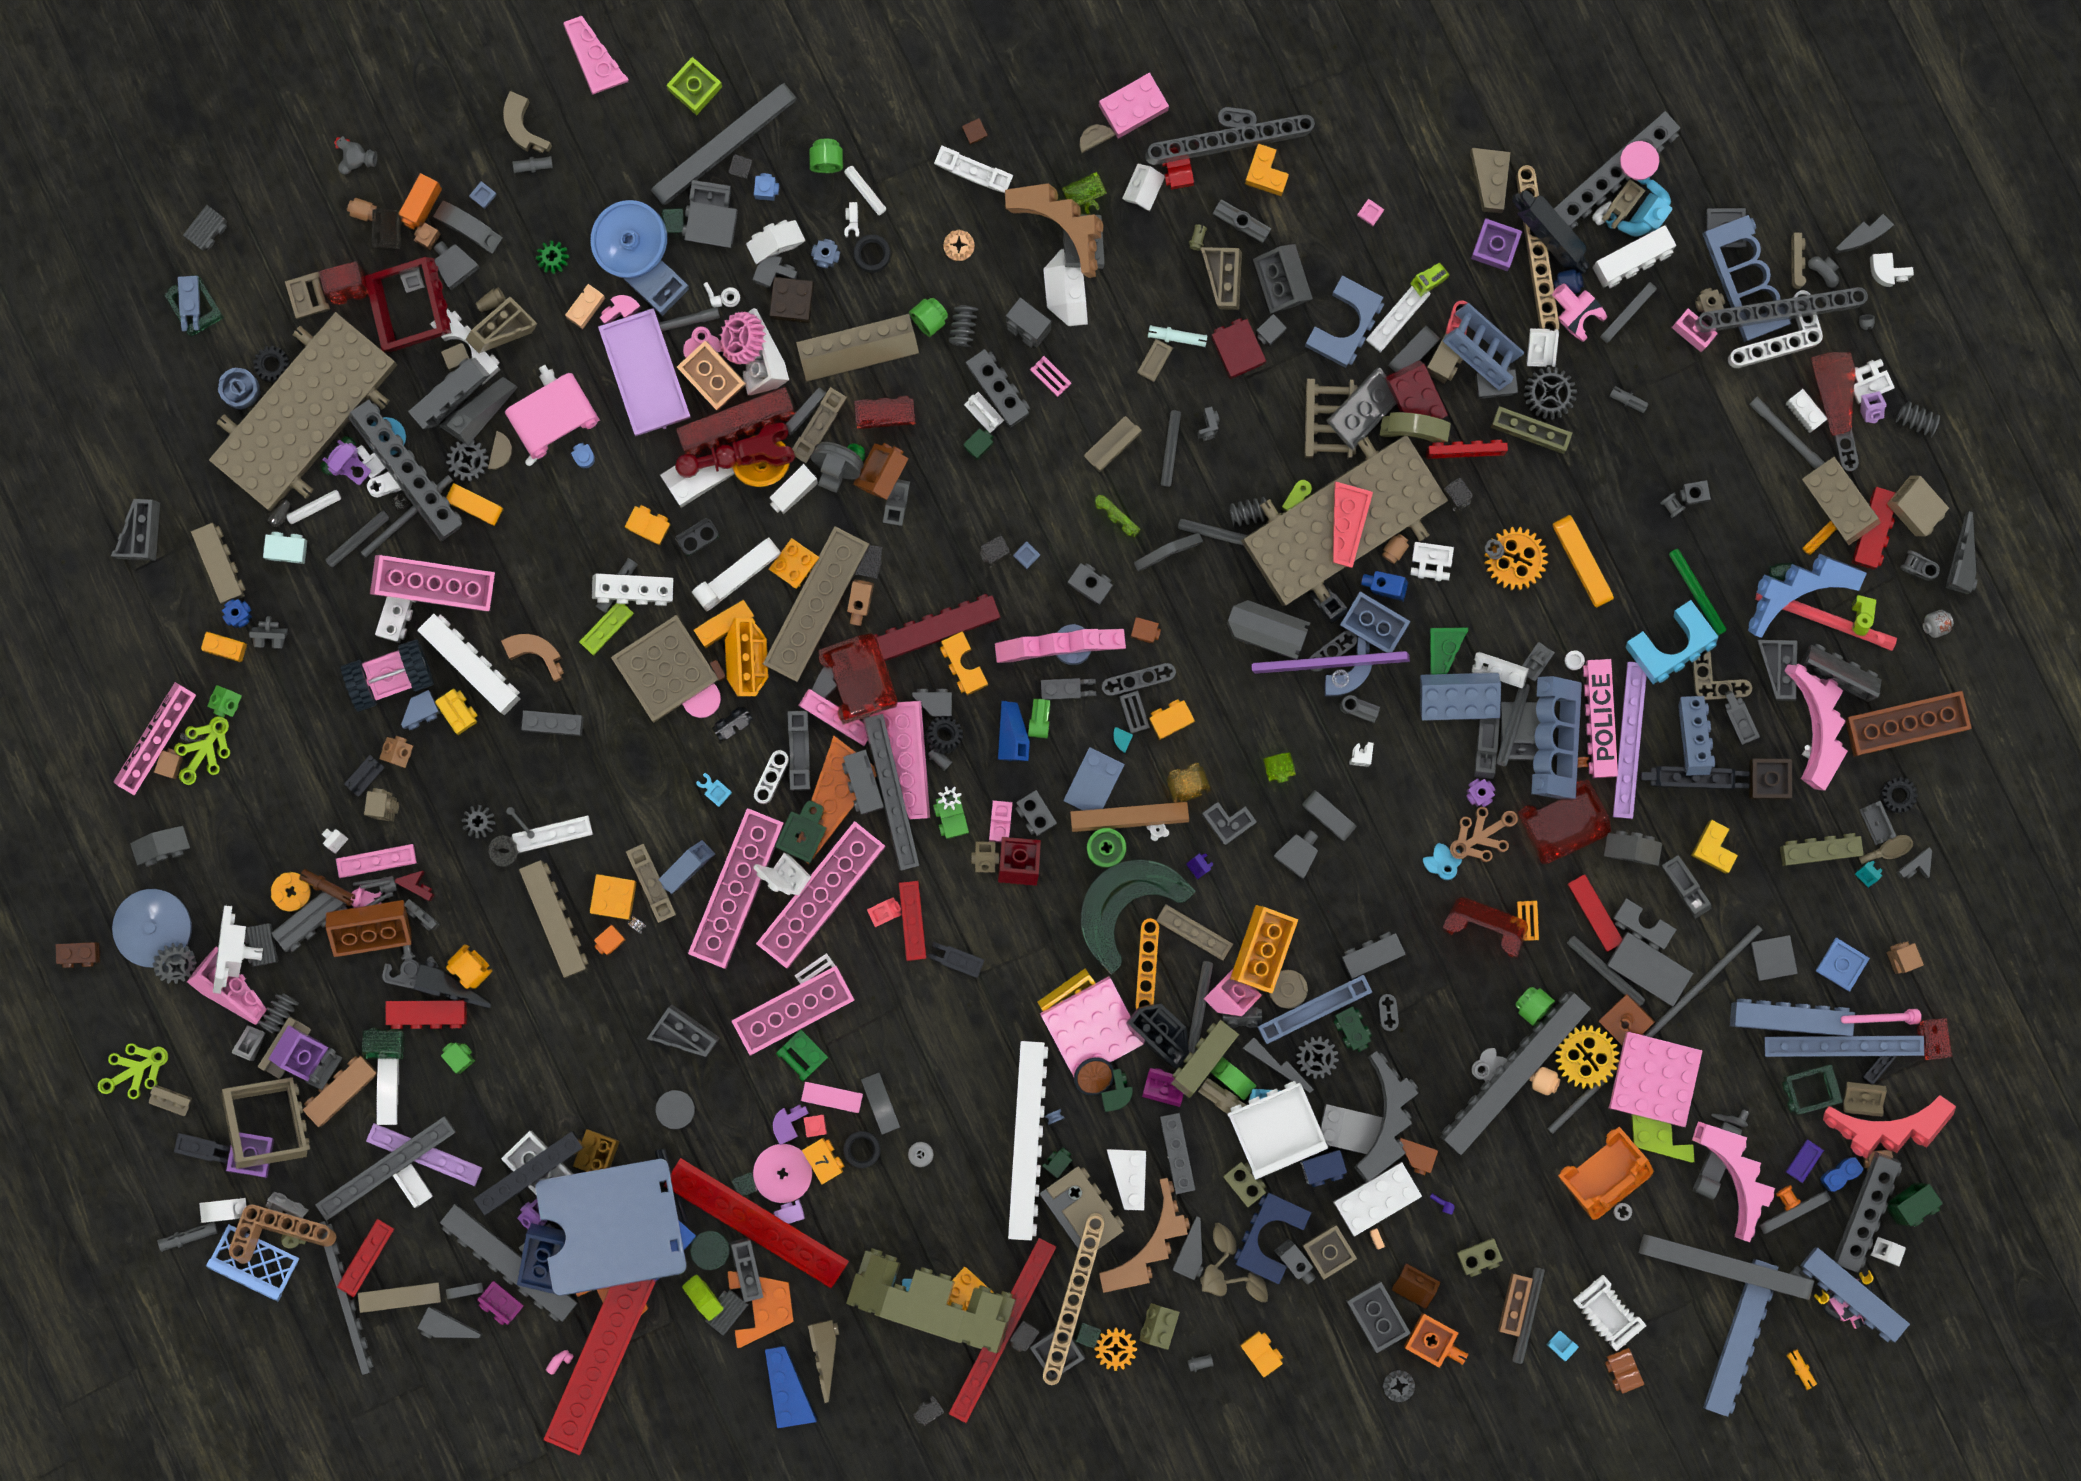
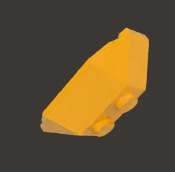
(745, 657)

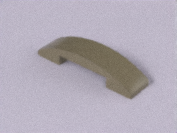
(819, 424)
(651, 885)

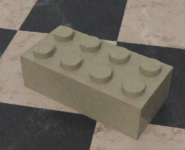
(1841, 500)

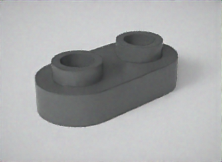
(1237, 116)

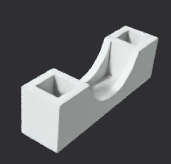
(459, 332)

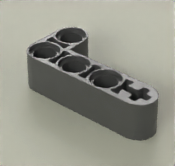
(1712, 1170)

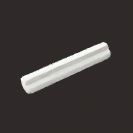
(865, 190)
(313, 507)

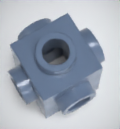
(825, 260)

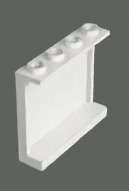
(1277, 1129)

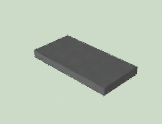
(1363, 409)
(1649, 969)

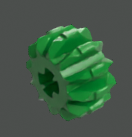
(560, 257)

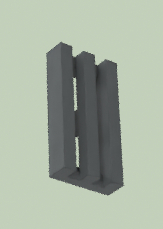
(1139, 727)

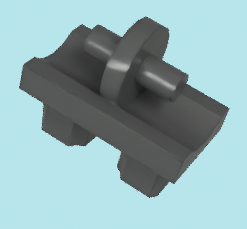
(270, 631)
(1537, 660)

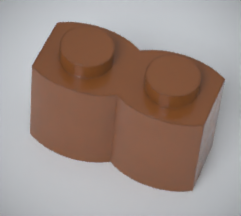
(1624, 1370)

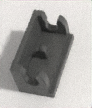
(710, 193)
(1877, 823)

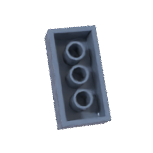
(1460, 696)

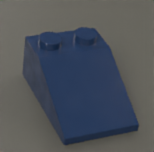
(539, 1245)

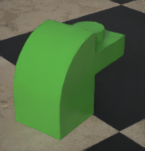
(1233, 1078)

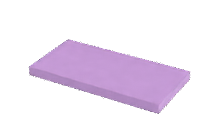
(644, 372)

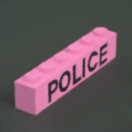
(1601, 719)
(154, 738)

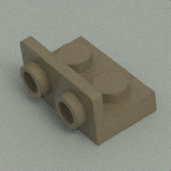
(169, 1100)

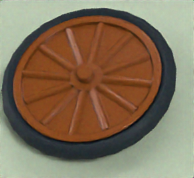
(1094, 1076)

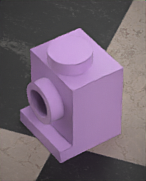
(1873, 412)
(790, 1213)

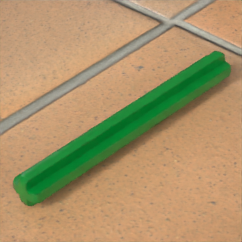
(1697, 591)

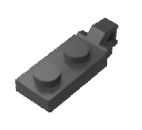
(1741, 718)

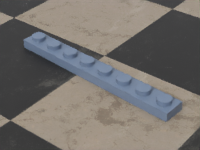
(1844, 1046)

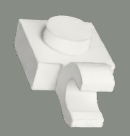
(852, 215)
(371, 462)

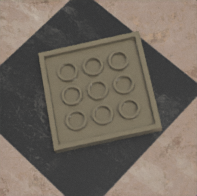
(664, 668)

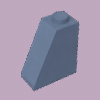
(686, 866)

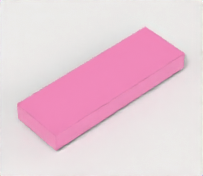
(832, 1097)

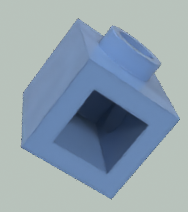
(766, 187)

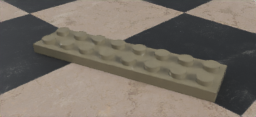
(816, 604)

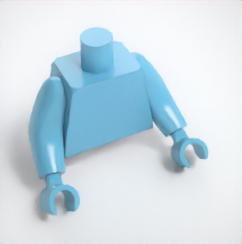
(1650, 214)

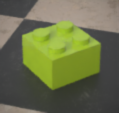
(694, 86)

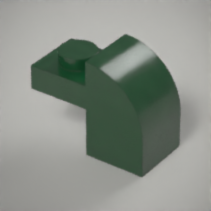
(1117, 1098)

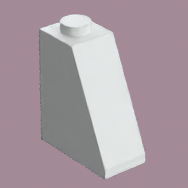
(793, 490)

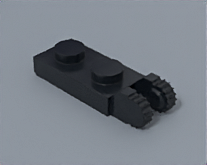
(958, 960)
(199, 1148)

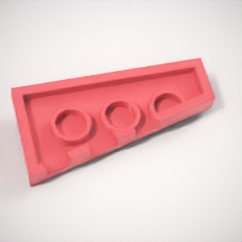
(1350, 513)

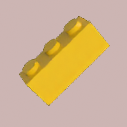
(1069, 988)

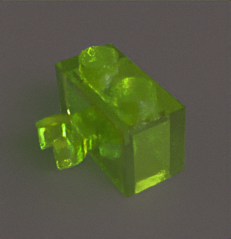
(1085, 191)

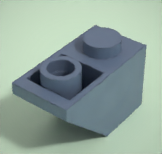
(419, 709)

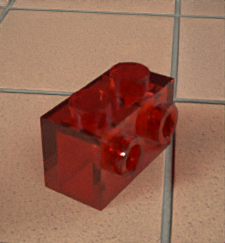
(1935, 1038)

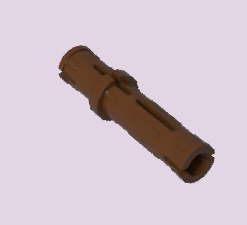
(320, 883)

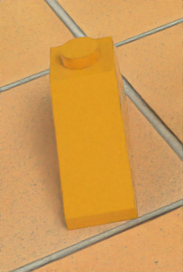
(719, 625)

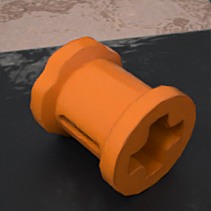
(1788, 1197)

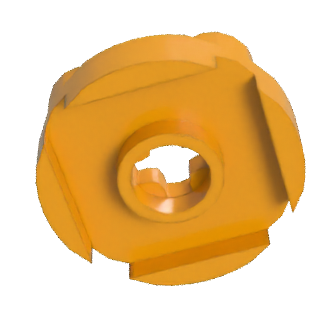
(279, 893)

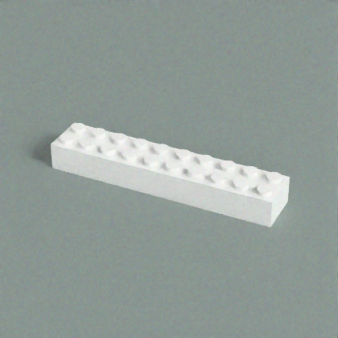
(1026, 1140)

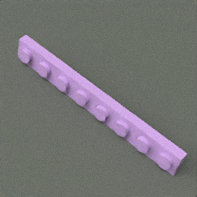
(1629, 741)

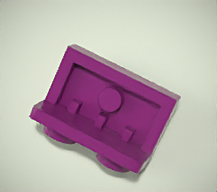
(1159, 1088)
(500, 1303)

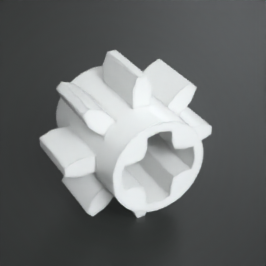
(951, 802)

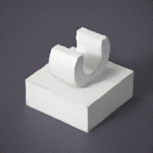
(334, 839)

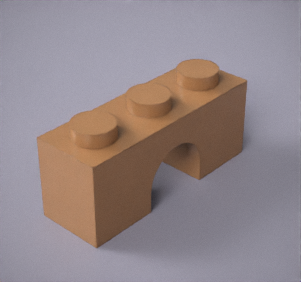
(1904, 957)

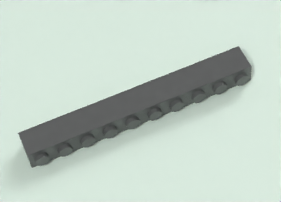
(1514, 1072)

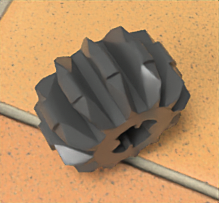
(474, 816)

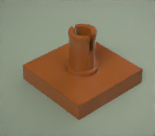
(1626, 1017)

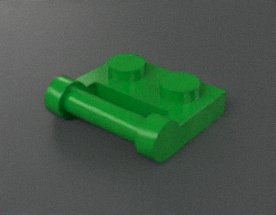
(806, 1050)

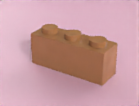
(1515, 1304)

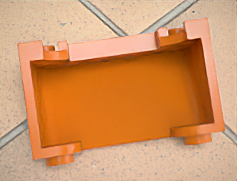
(1607, 1174)

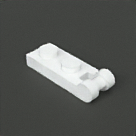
(1508, 672)

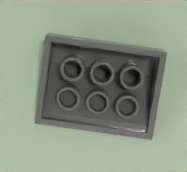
(1847, 675)

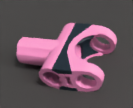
(1577, 310)

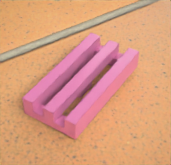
(1056, 371)

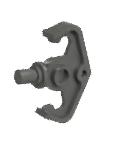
(409, 970)

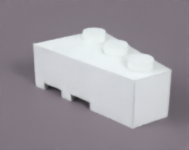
(1130, 1176)

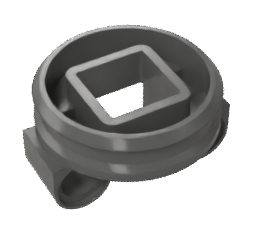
(835, 464)

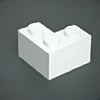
(775, 240)

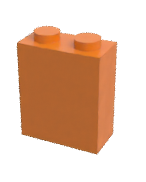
(419, 202)

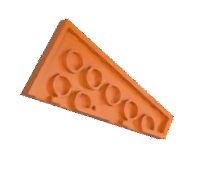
(833, 791)

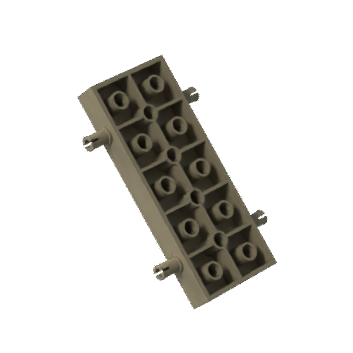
(303, 412)
(1297, 545)

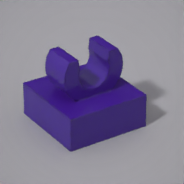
(1199, 866)

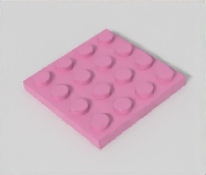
(1091, 1025)
(1655, 1079)

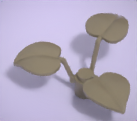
(1213, 1278)

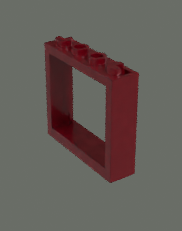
(381, 312)

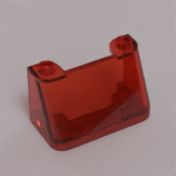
(859, 677)
(1566, 824)
(1467, 910)

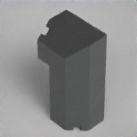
(1267, 628)

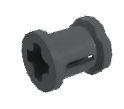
(1672, 505)
(1500, 549)

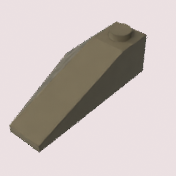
(824, 1344)

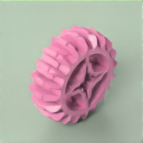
(742, 338)

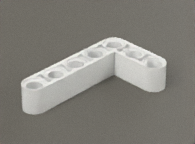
(1783, 341)
(736, 575)

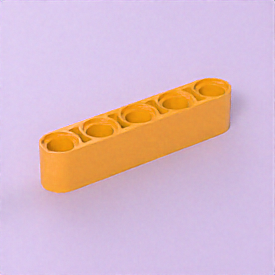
(1583, 561)
(1145, 956)

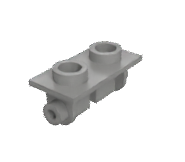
(280, 1203)

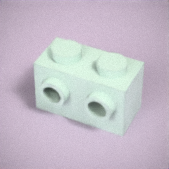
(285, 549)

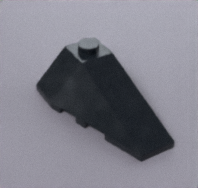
(437, 981)

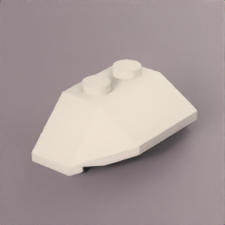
(1065, 291)

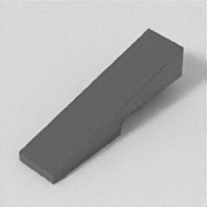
(1258, 1051)

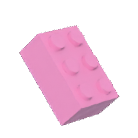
(1133, 105)

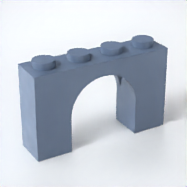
(1366, 305)

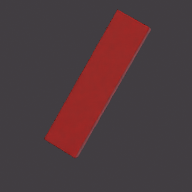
(1595, 912)
(912, 920)
(365, 1258)

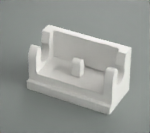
(1362, 757)

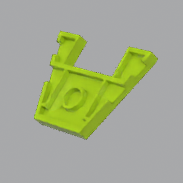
(1657, 1138)

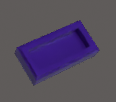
(1804, 1161)

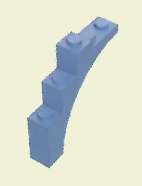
(1799, 581)

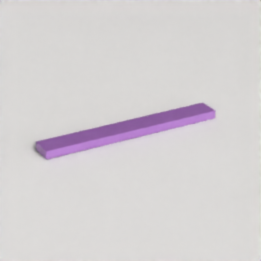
(1330, 662)

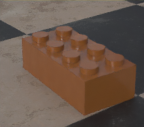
(368, 928)

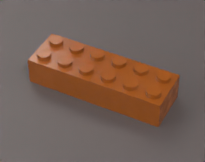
(1908, 723)

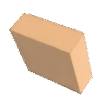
(1376, 1238)

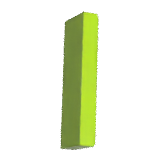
(606, 628)

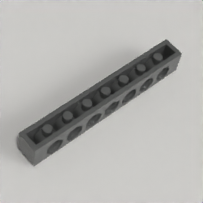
(1663, 124)
(394, 466)

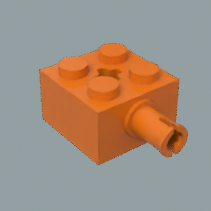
(1443, 1345)

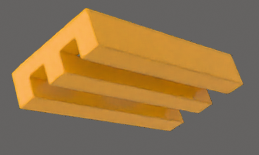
(1535, 918)

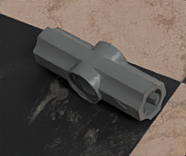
(1253, 227)

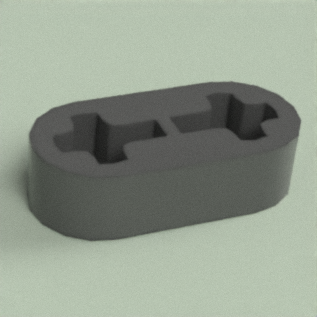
(1393, 1012)
(464, 1290)

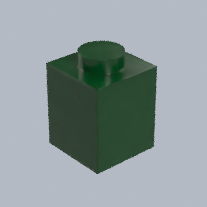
(978, 443)

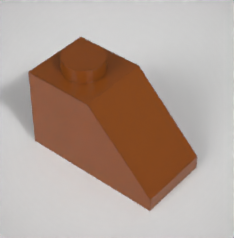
(1419, 1156)

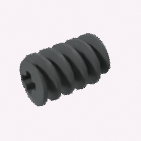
(963, 325)
(1919, 418)
(1247, 512)
(277, 1013)

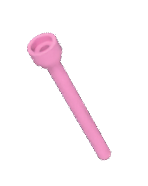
(1911, 1016)

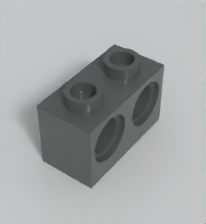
(1040, 811)

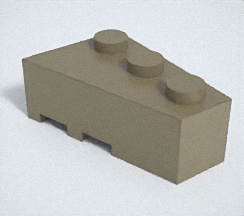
(1491, 177)
(501, 326)

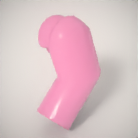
(557, 1360)

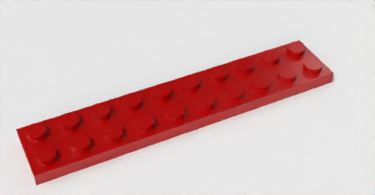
(757, 1223)
(598, 1365)

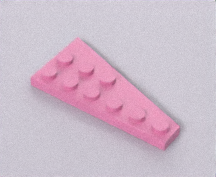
(908, 749)

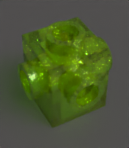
(1279, 767)

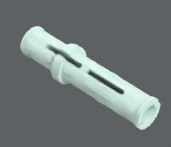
(1177, 336)

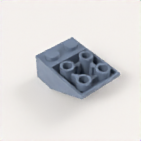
(659, 287)

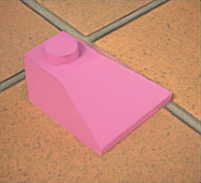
(1232, 997)

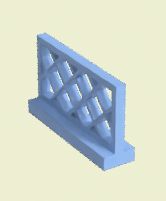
(250, 1280)

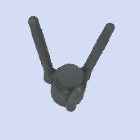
(385, 885)

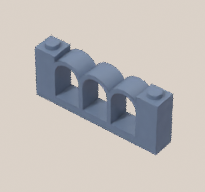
(1728, 233)
(1544, 780)

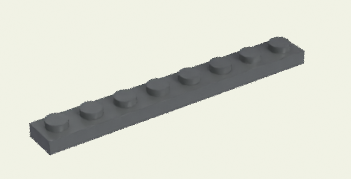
(891, 792)
(385, 1168)
(349, 1306)

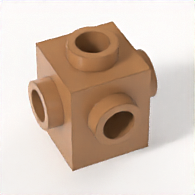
(396, 751)

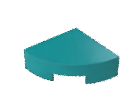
(1122, 739)

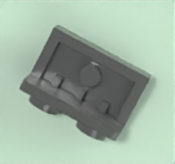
(1212, 420)

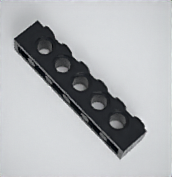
(529, 1173)

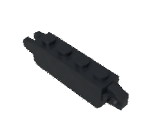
(1551, 230)
(1676, 778)

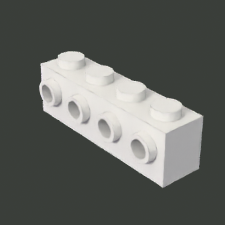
(632, 588)
(394, 618)

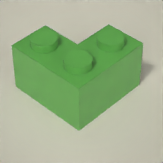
(952, 820)

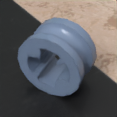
(1054, 1116)

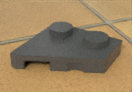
(427, 921)

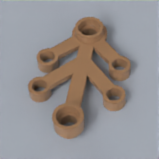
(1480, 836)

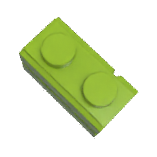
(702, 1297)

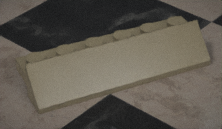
(857, 347)

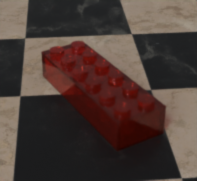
(735, 421)

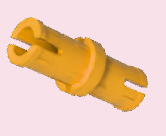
(1801, 1369)

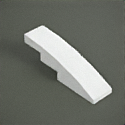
(387, 1091)

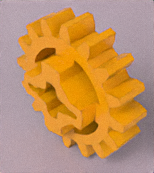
(1115, 1357)

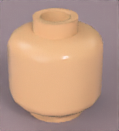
(1545, 1081)

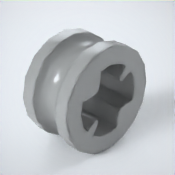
(1617, 1214)

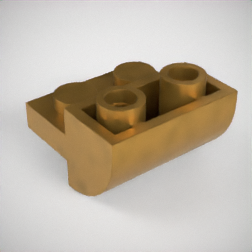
(598, 1152)

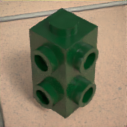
(1355, 1034)

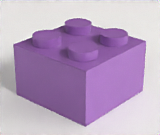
(1496, 244)
(298, 1053)
(252, 1146)

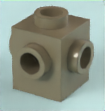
(1708, 295)
(985, 857)

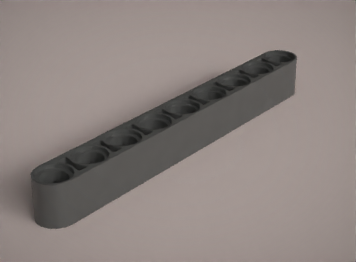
(1237, 134)
(723, 144)
(1790, 309)
(1726, 1267)

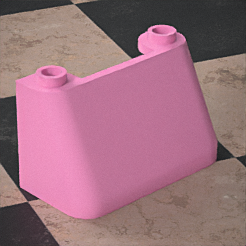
(551, 414)

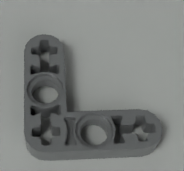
(1167, 550)

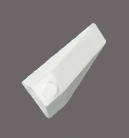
(768, 369)

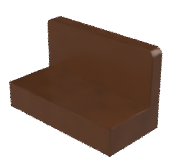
(1416, 1286)

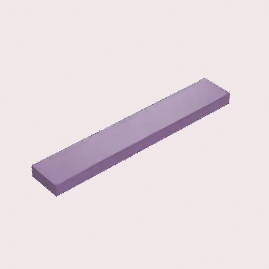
(433, 1158)

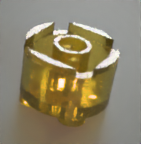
(1187, 783)

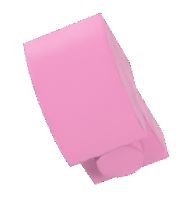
(623, 306)

